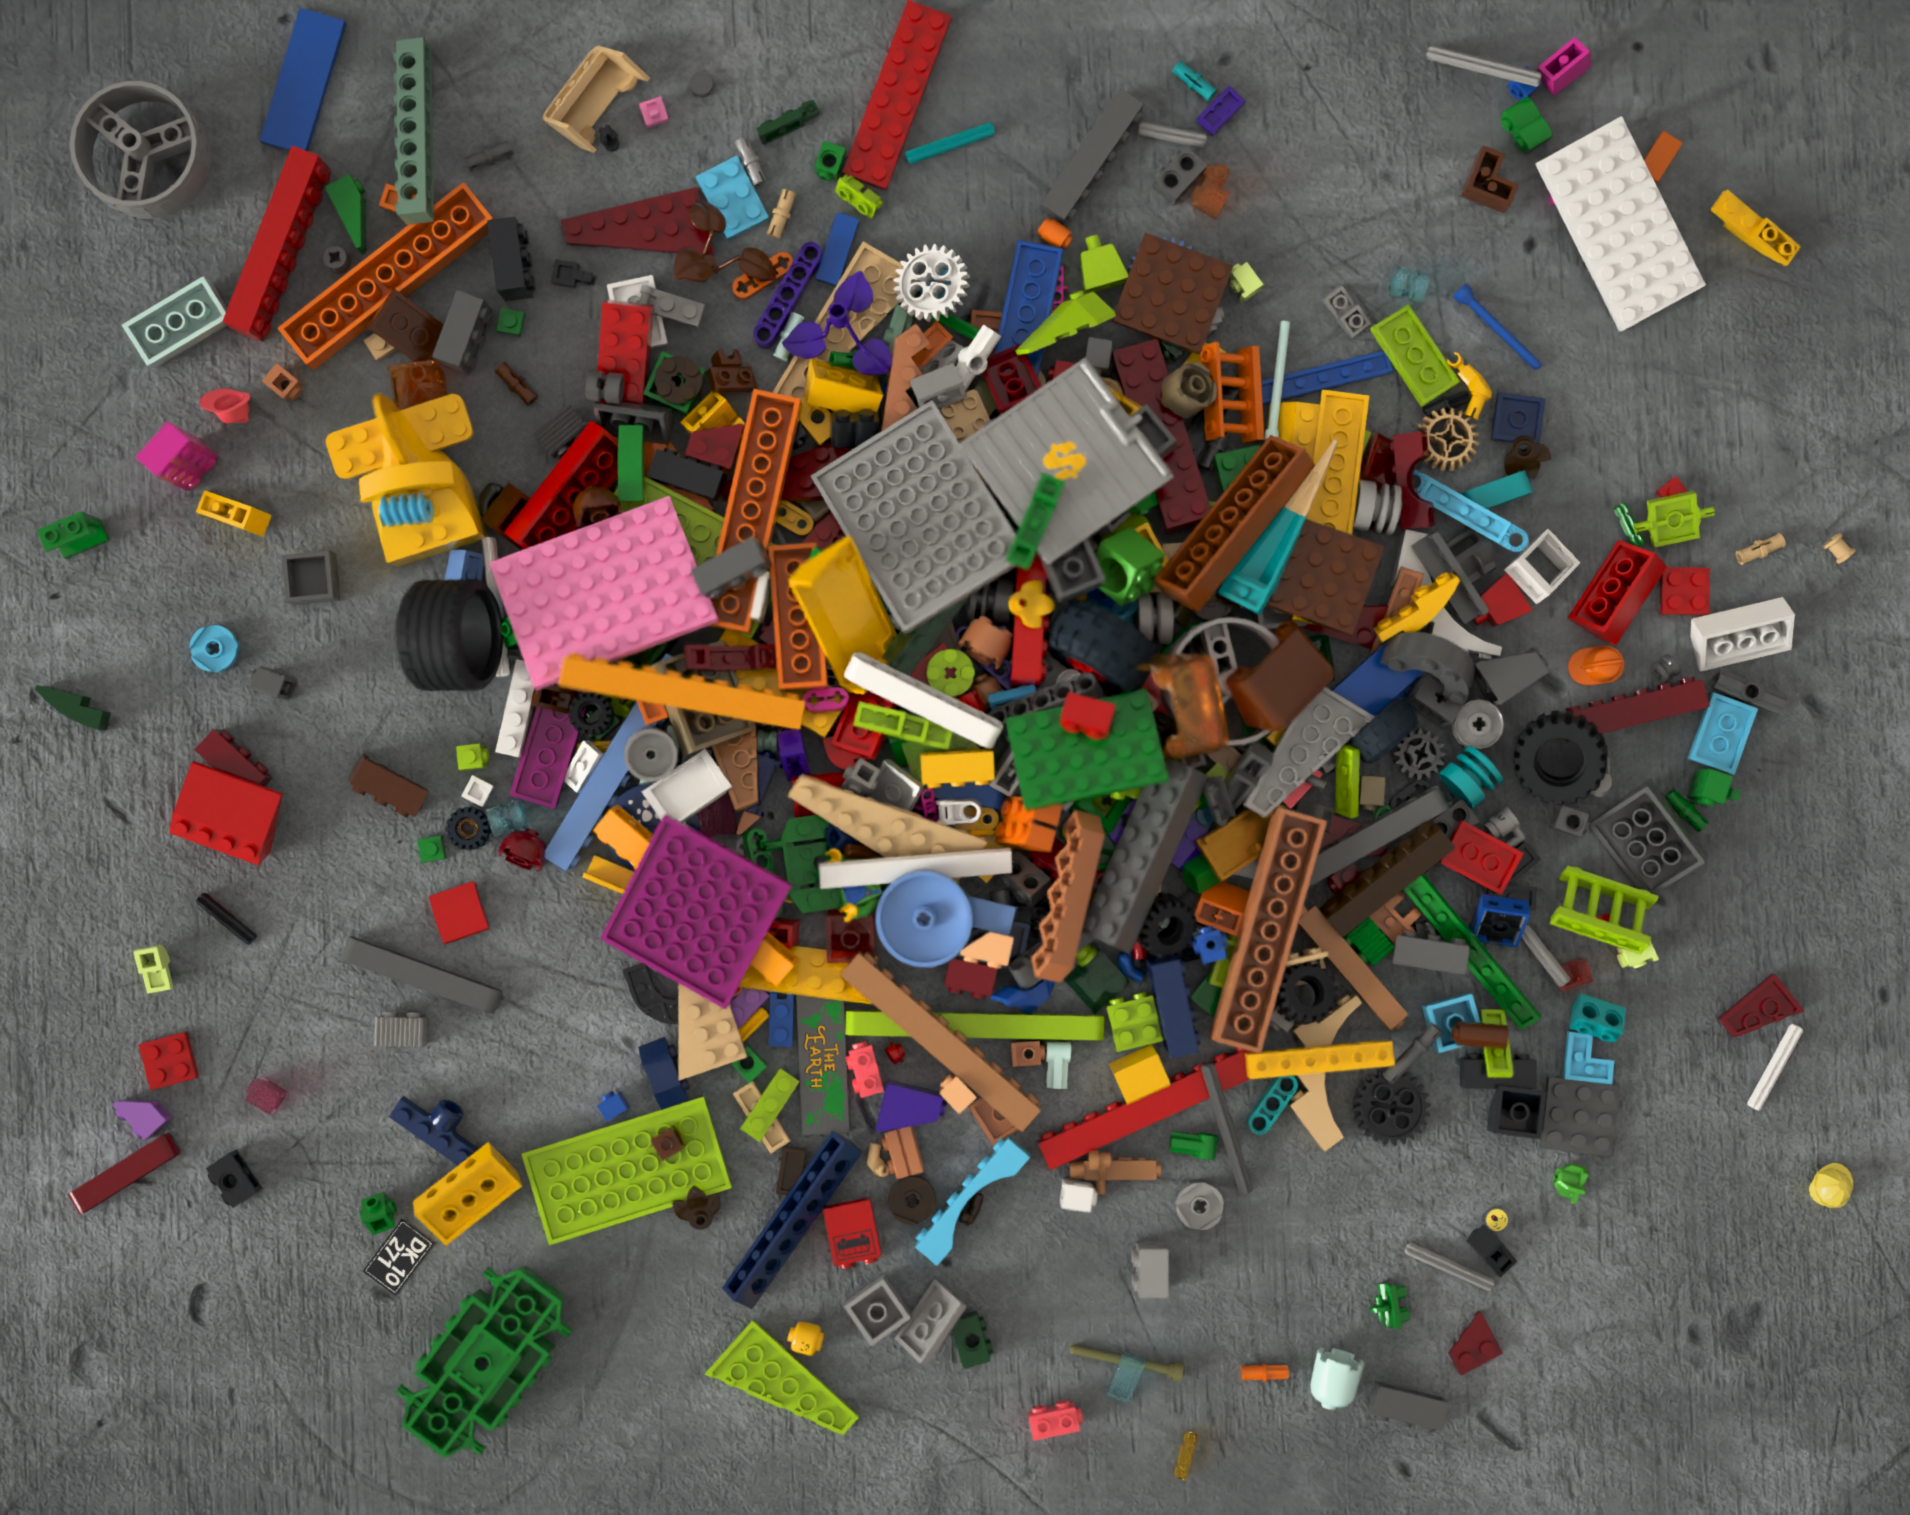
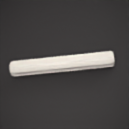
(1775, 1067)

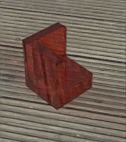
(1578, 973)

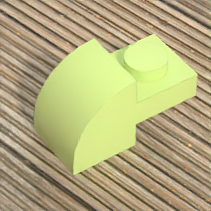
(153, 965)

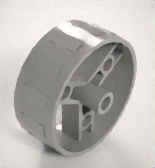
(99, 116)
(1217, 631)

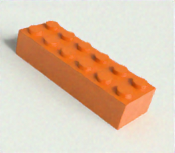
(798, 652)

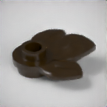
(1526, 459)
(697, 1205)

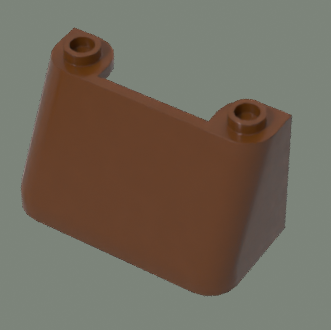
(1282, 682)

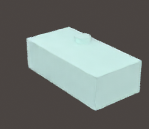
(177, 322)

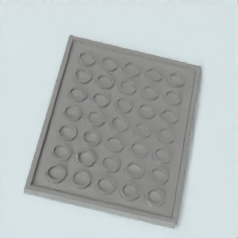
(918, 516)

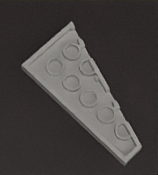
(1305, 747)

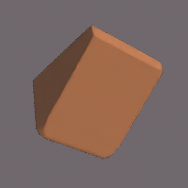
(746, 822)

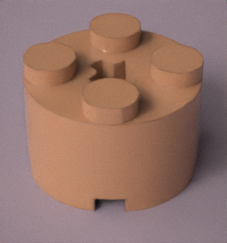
(986, 642)

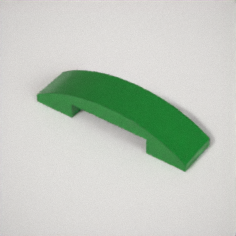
(1035, 521)

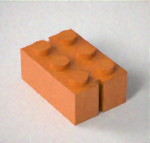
(1018, 828)

